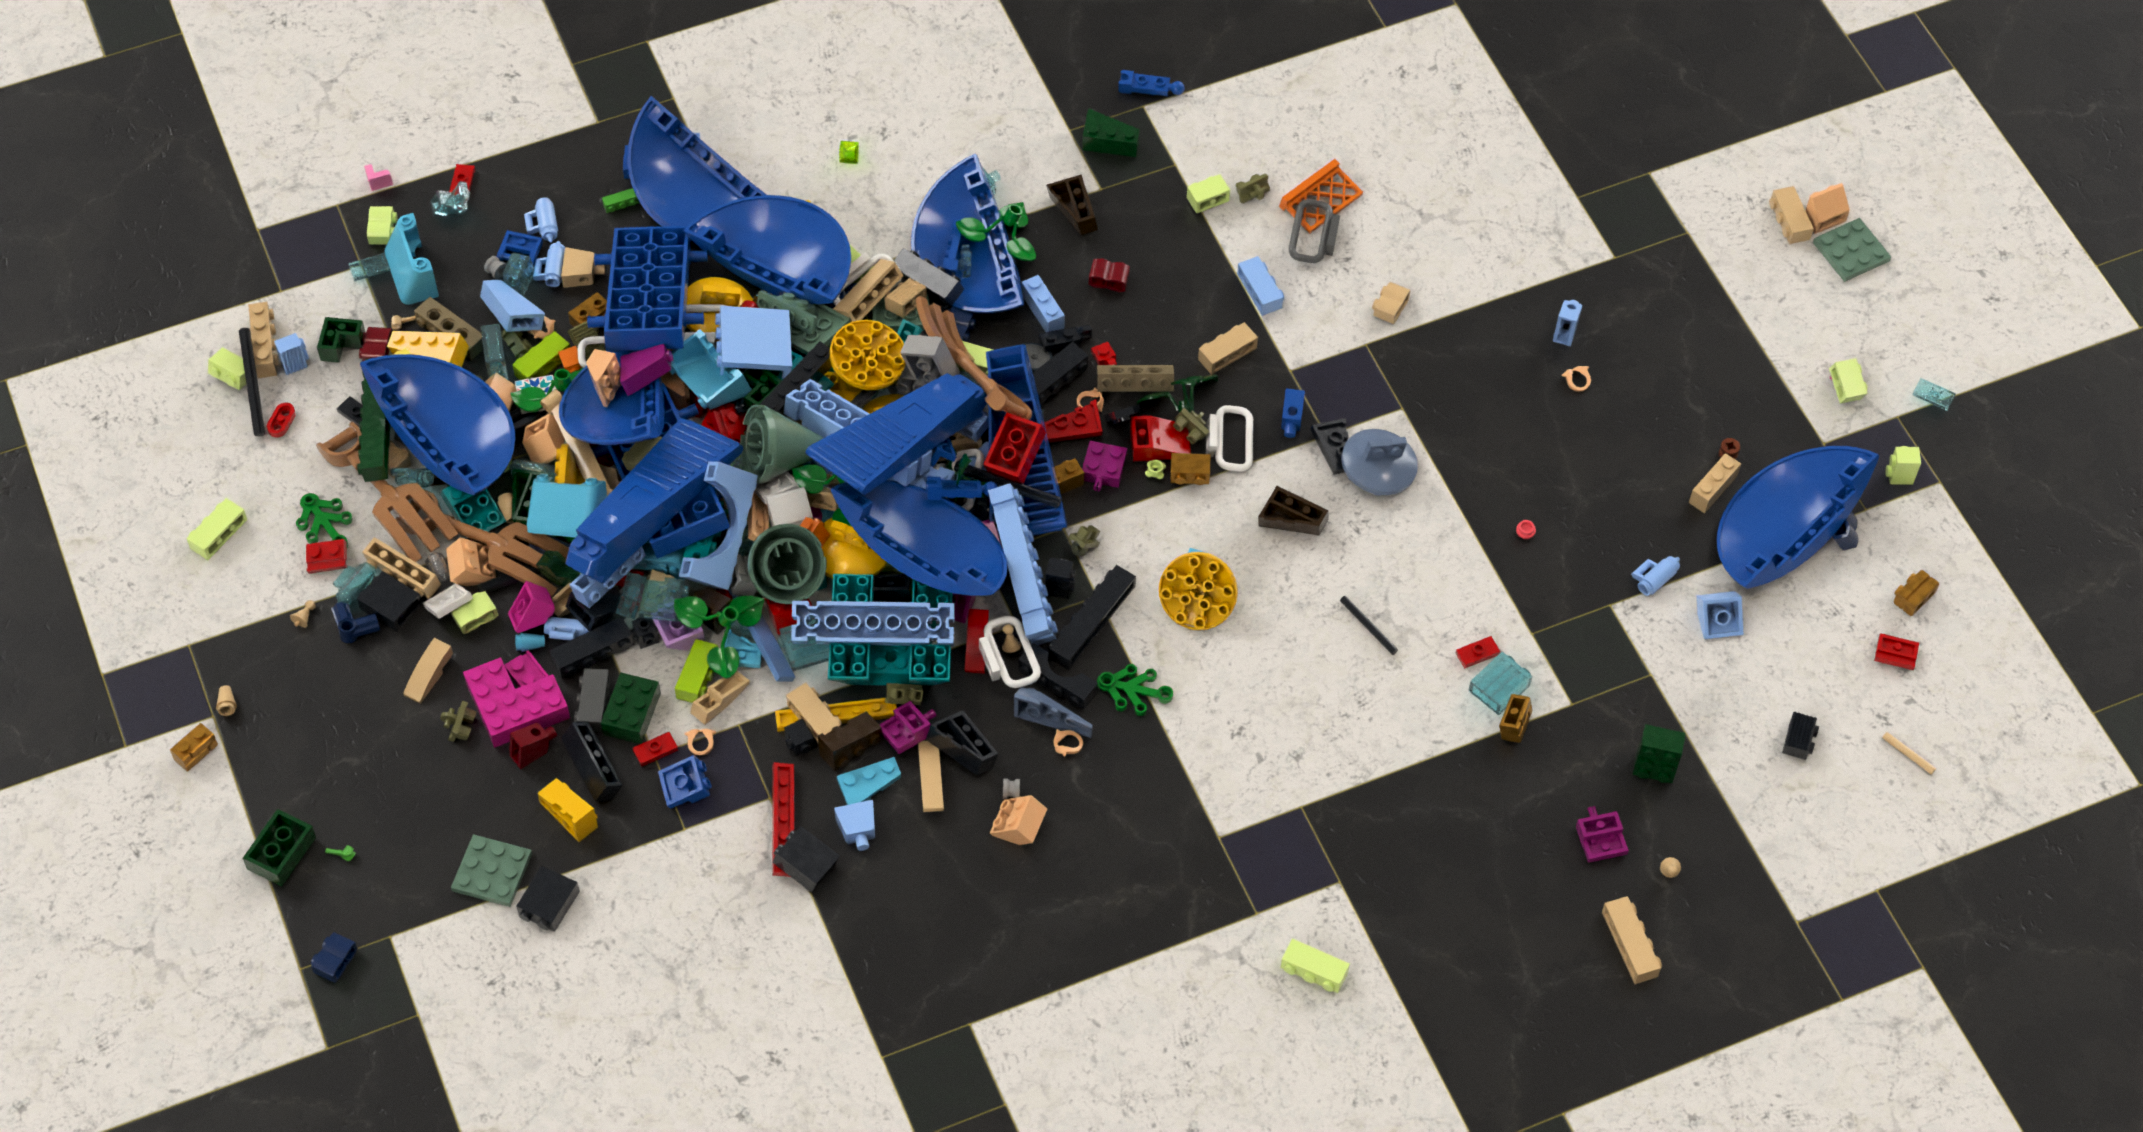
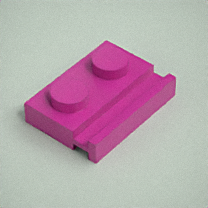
(525, 669)

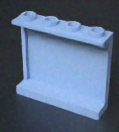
(753, 339)

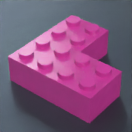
(510, 709)

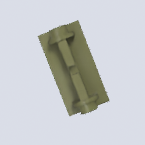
(521, 345)

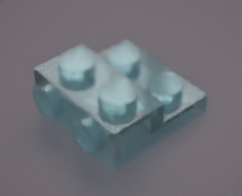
(659, 598)

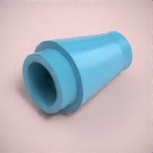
(529, 641)

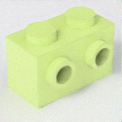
(1208, 193)
(227, 368)
(1848, 380)
(1903, 465)

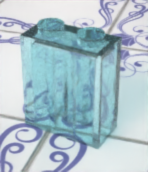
(494, 350)
(802, 655)
(1499, 681)

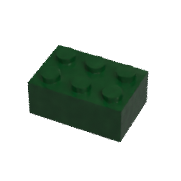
(630, 708)
(1659, 753)
(279, 847)

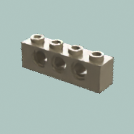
(440, 319)
(1135, 378)

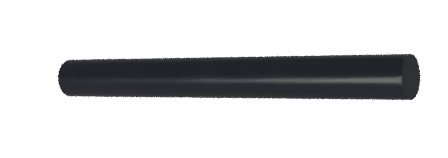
(1369, 625)

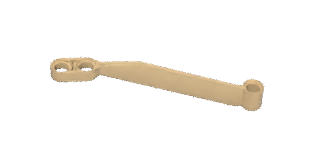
(581, 450)

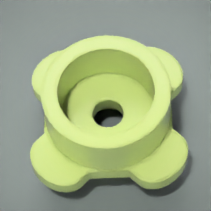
(1159, 466)

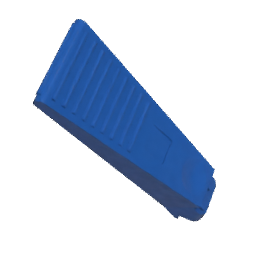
(1013, 371)
(899, 432)
(648, 498)

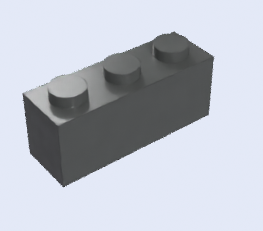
(593, 697)

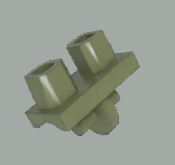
(1253, 189)
(1193, 423)
(1084, 539)
(903, 693)
(463, 714)

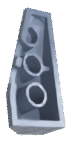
(1041, 709)

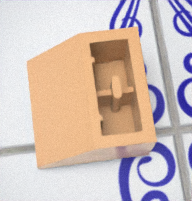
(1827, 208)
(605, 374)
(543, 439)
(469, 563)
(1019, 820)

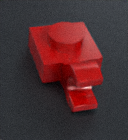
(1104, 354)

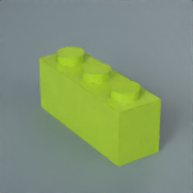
(541, 358)
(695, 673)

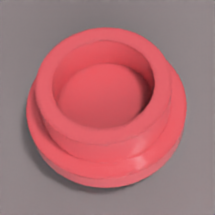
(1525, 529)

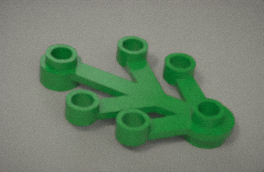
(322, 518)
(1132, 687)

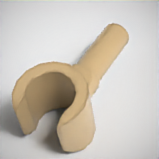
(397, 321)

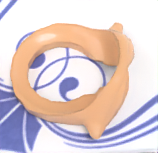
(541, 334)
(1583, 370)
(1093, 393)
(708, 734)
(1064, 749)

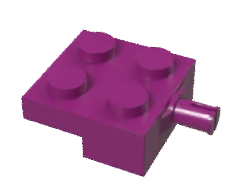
(1104, 464)
(906, 727)
(1601, 835)

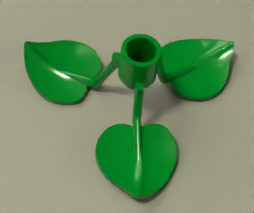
(1012, 215)
(530, 397)
(812, 479)
(747, 611)

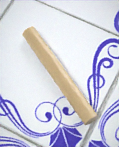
(1909, 753)

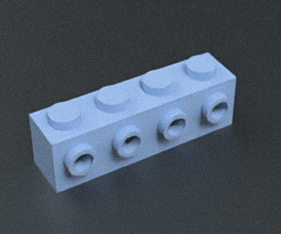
(590, 591)

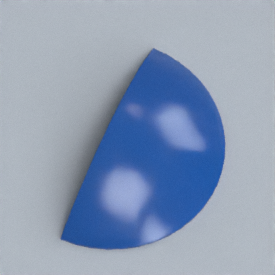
(676, 171)
(777, 245)
(994, 272)
(444, 418)
(622, 421)
(1790, 511)
(925, 537)

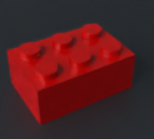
(1014, 448)

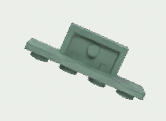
(799, 309)

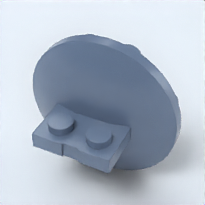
(1379, 462)

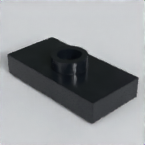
(351, 410)

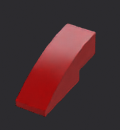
(976, 623)

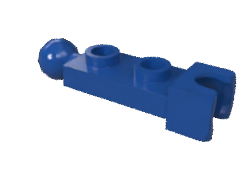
(1148, 84)
(950, 263)
(970, 489)

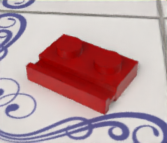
(727, 423)
(326, 556)
(1896, 651)

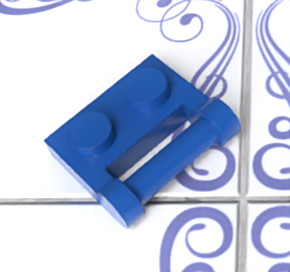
(520, 243)

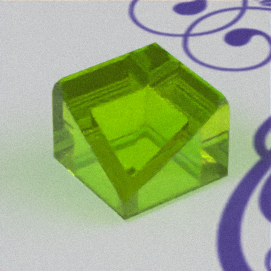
(849, 152)

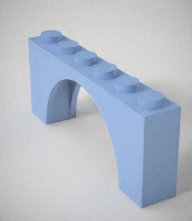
(737, 490)

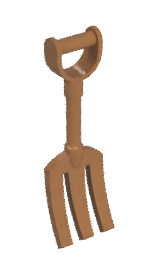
(944, 326)
(393, 499)
(503, 544)

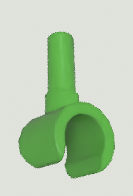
(347, 854)

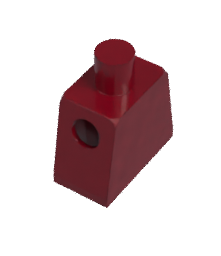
(530, 743)

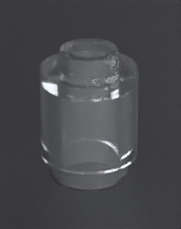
(438, 565)

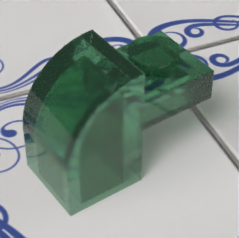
(554, 568)

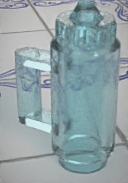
(533, 466)
(416, 475)
(356, 582)

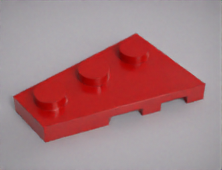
(1078, 424)

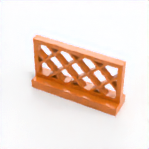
(1314, 182)

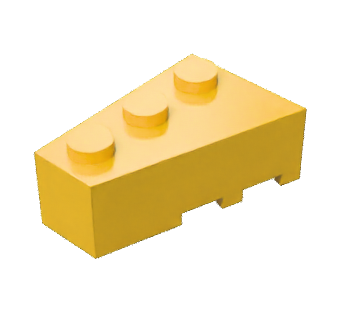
(568, 809)

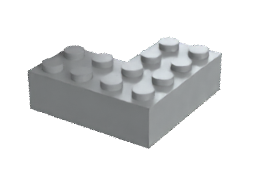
(925, 361)

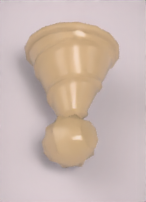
(301, 617)
(1011, 643)
(1670, 867)

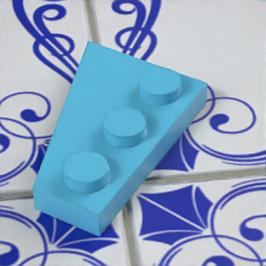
(866, 781)

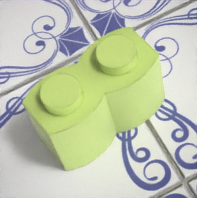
(380, 224)
(475, 612)

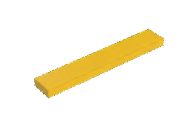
(844, 711)

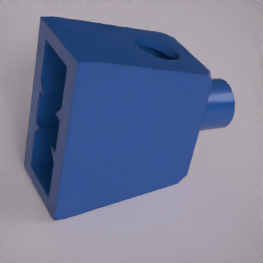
(1292, 412)

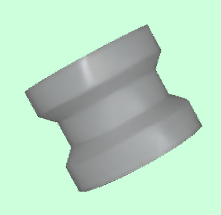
(495, 267)
(1011, 788)

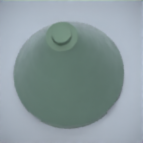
(773, 443)
(786, 563)

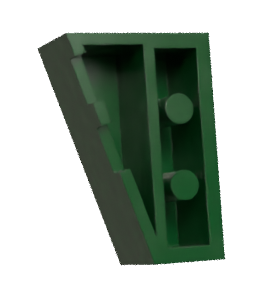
(1109, 135)
(522, 491)

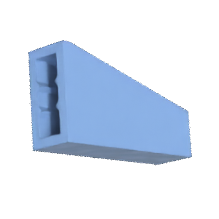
(510, 307)

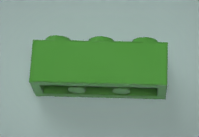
(620, 200)

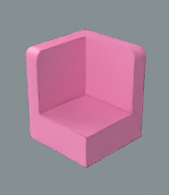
(379, 179)

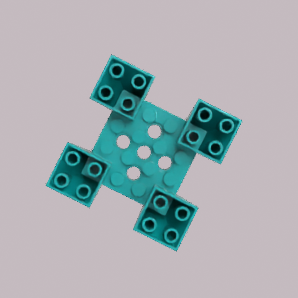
(884, 663)

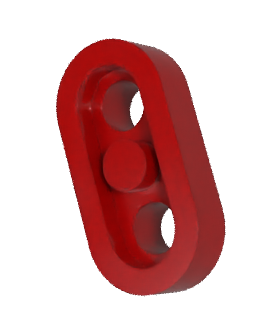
(279, 421)

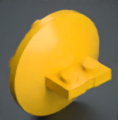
(715, 291)
(867, 355)
(566, 467)
(849, 552)
(1198, 590)

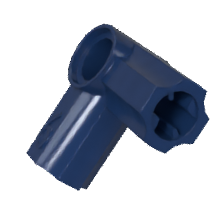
(352, 628)

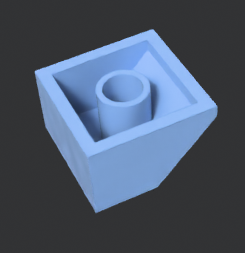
(1720, 614)

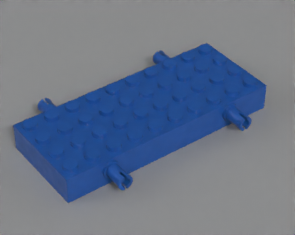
(647, 288)
(697, 519)

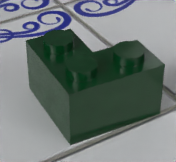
(338, 334)
(762, 384)

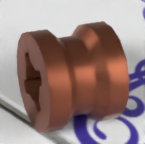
(1730, 443)

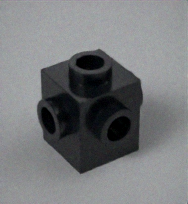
(644, 632)

